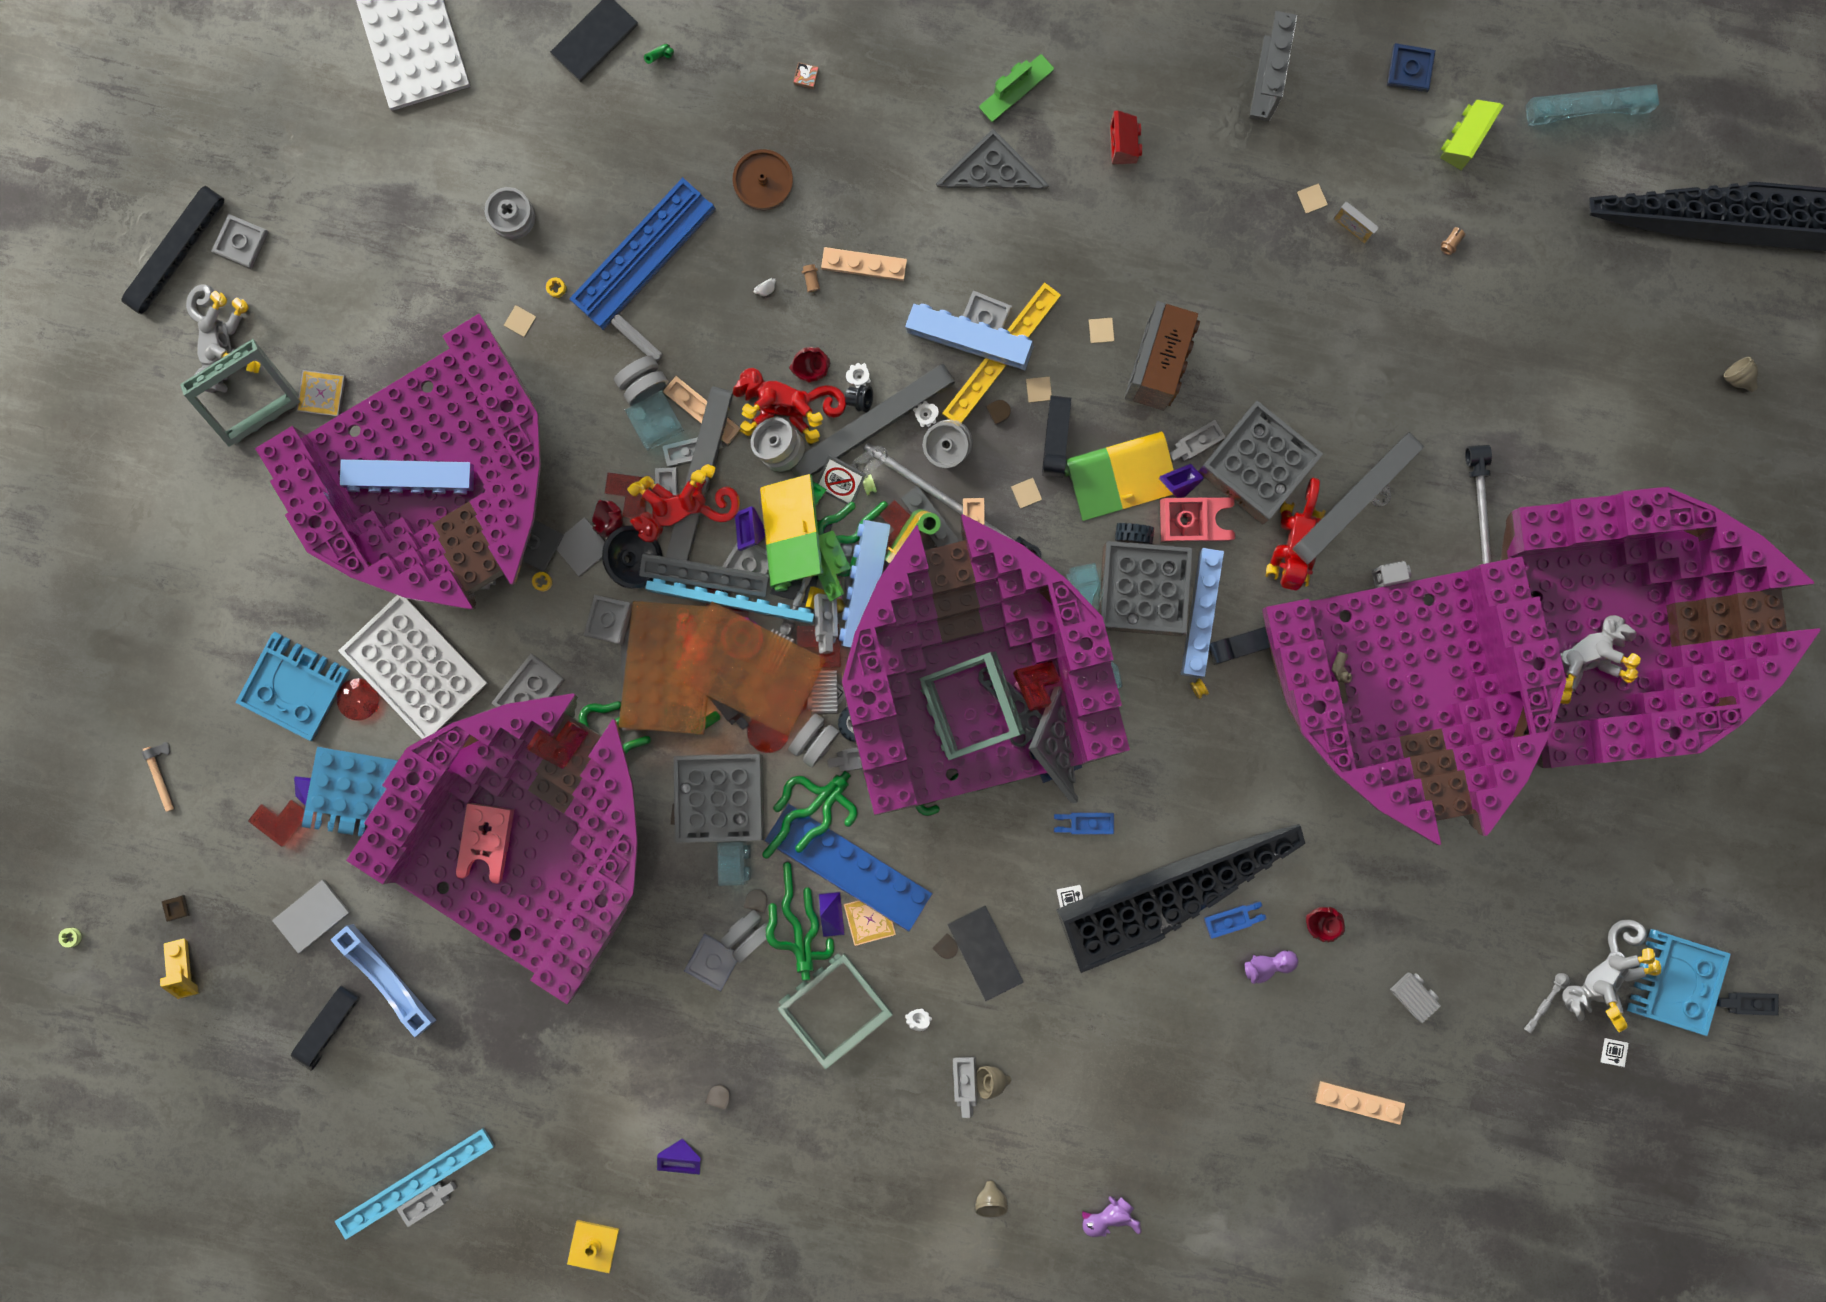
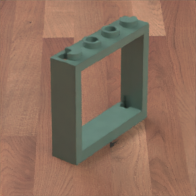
(225, 367)
(1003, 693)
(848, 1044)

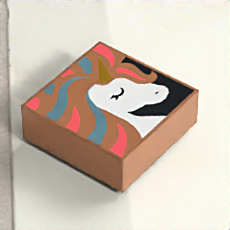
(805, 75)

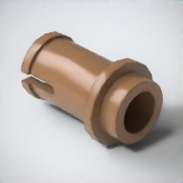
(1449, 246)
(811, 278)

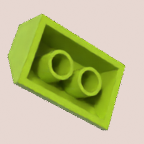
(1470, 132)

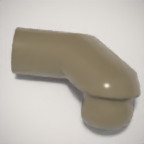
(1339, 670)

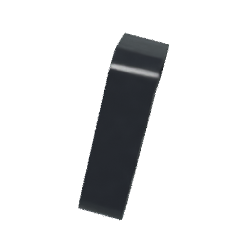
(1056, 437)
(1239, 645)
(1024, 716)
(310, 1047)

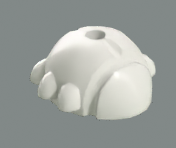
(765, 288)
(856, 371)
(930, 409)
(918, 1020)

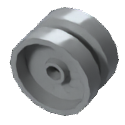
(511, 225)
(640, 380)
(935, 441)
(777, 444)
(811, 738)
(745, 934)

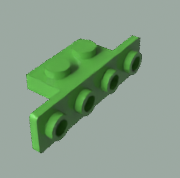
(1015, 86)
(833, 563)

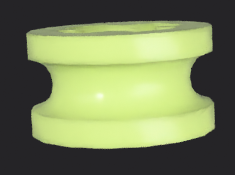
(869, 485)
(76, 934)

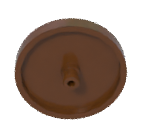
(762, 179)

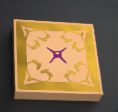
(866, 923)

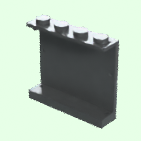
(1273, 67)

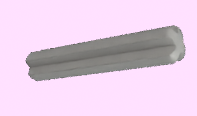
(635, 337)

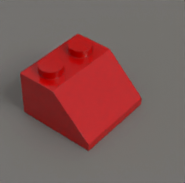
(1124, 138)

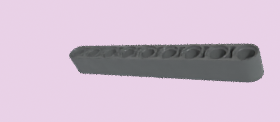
(875, 421)
(704, 453)
(1357, 498)

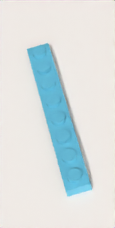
(721, 598)
(414, 1183)

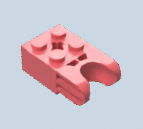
(1200, 519)
(488, 846)

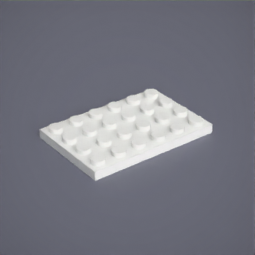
(413, 49)
(413, 667)

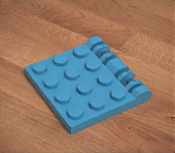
(289, 689)
(346, 787)
(1687, 984)

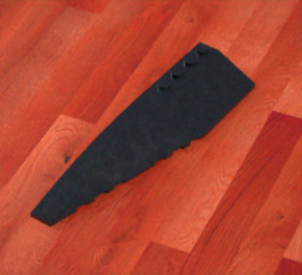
(1732, 214)
(1163, 899)

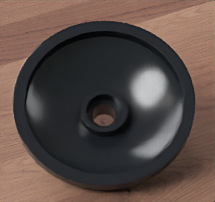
(624, 543)

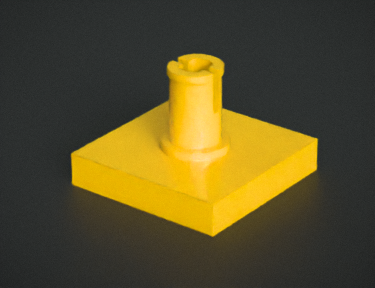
(593, 1246)

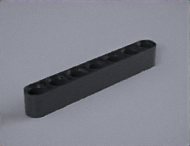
(172, 250)

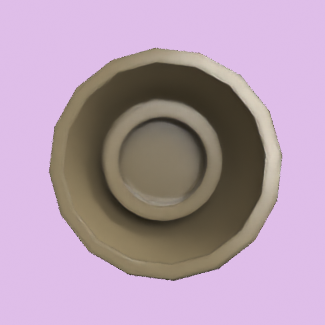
(1743, 374)
(991, 1082)
(991, 1201)

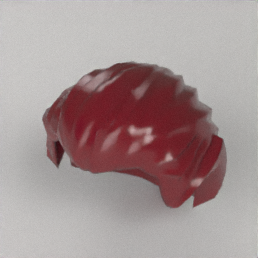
(810, 364)
(606, 518)
(1325, 924)

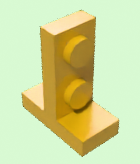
(178, 973)

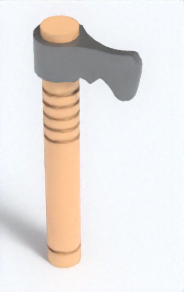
(149, 755)

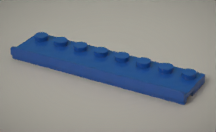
(642, 253)
(853, 871)

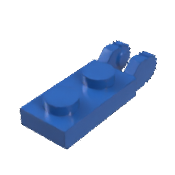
(1087, 823)
(1232, 920)

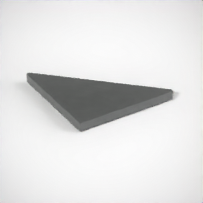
(992, 165)
(1053, 746)

